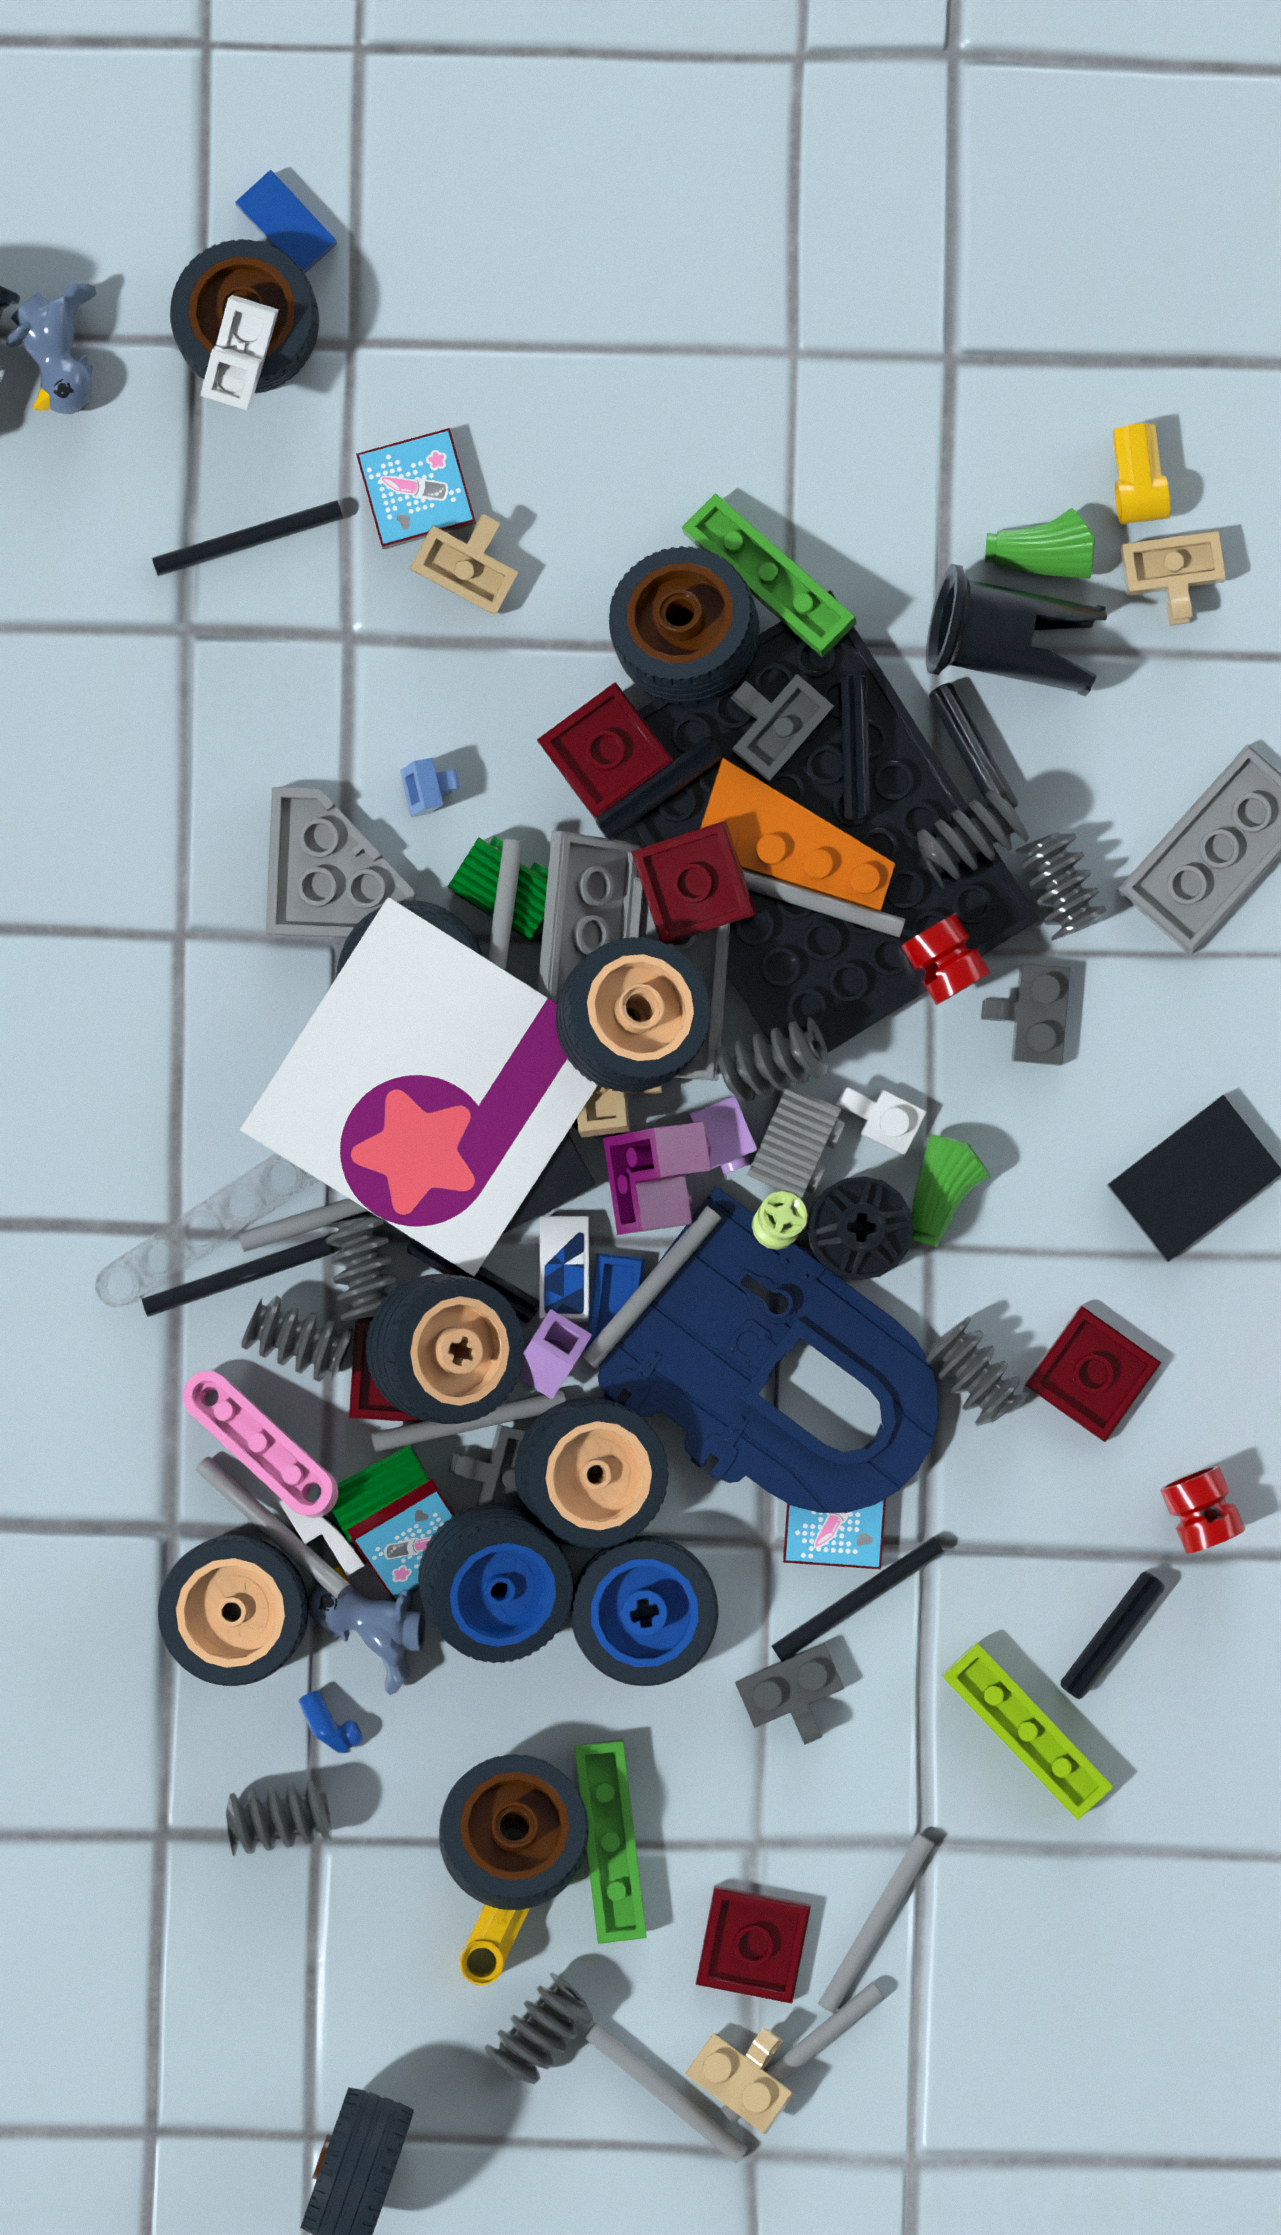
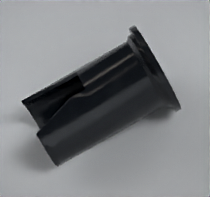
(993, 632)

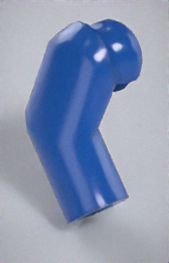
(325, 1728)

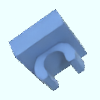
(426, 787)

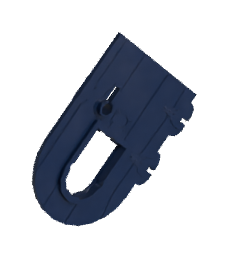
(714, 1345)

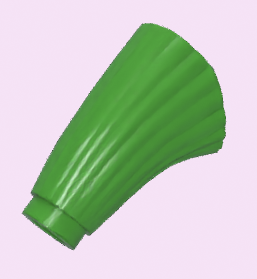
(1051, 549)
(945, 1178)

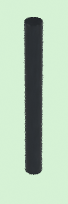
(247, 538)
(236, 1276)
(857, 1599)

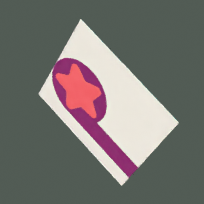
(425, 1088)

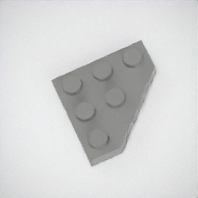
(322, 869)

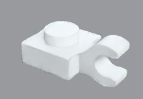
(888, 1119)

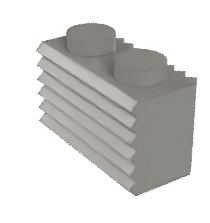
(795, 1143)

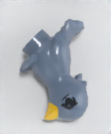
(48, 337)
(383, 1625)

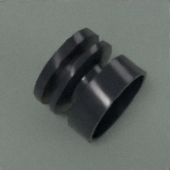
(839, 1249)

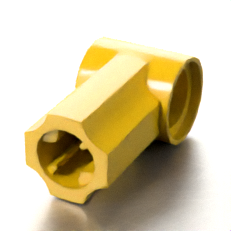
(1140, 487)
(495, 1931)

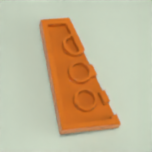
(793, 843)

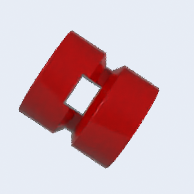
(945, 959)
(1198, 1492)

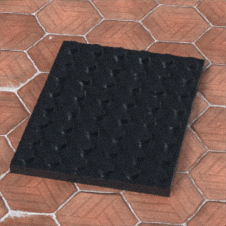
(798, 960)

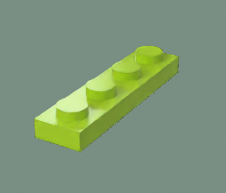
(1027, 1731)

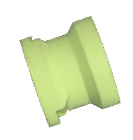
(785, 1210)

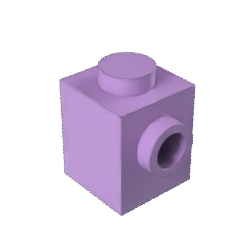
(727, 1135)
(552, 1353)

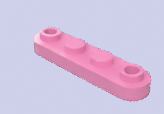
(260, 1444)

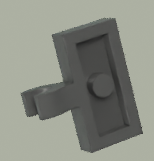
(779, 724)
(1037, 1014)
(497, 1473)
(790, 1689)

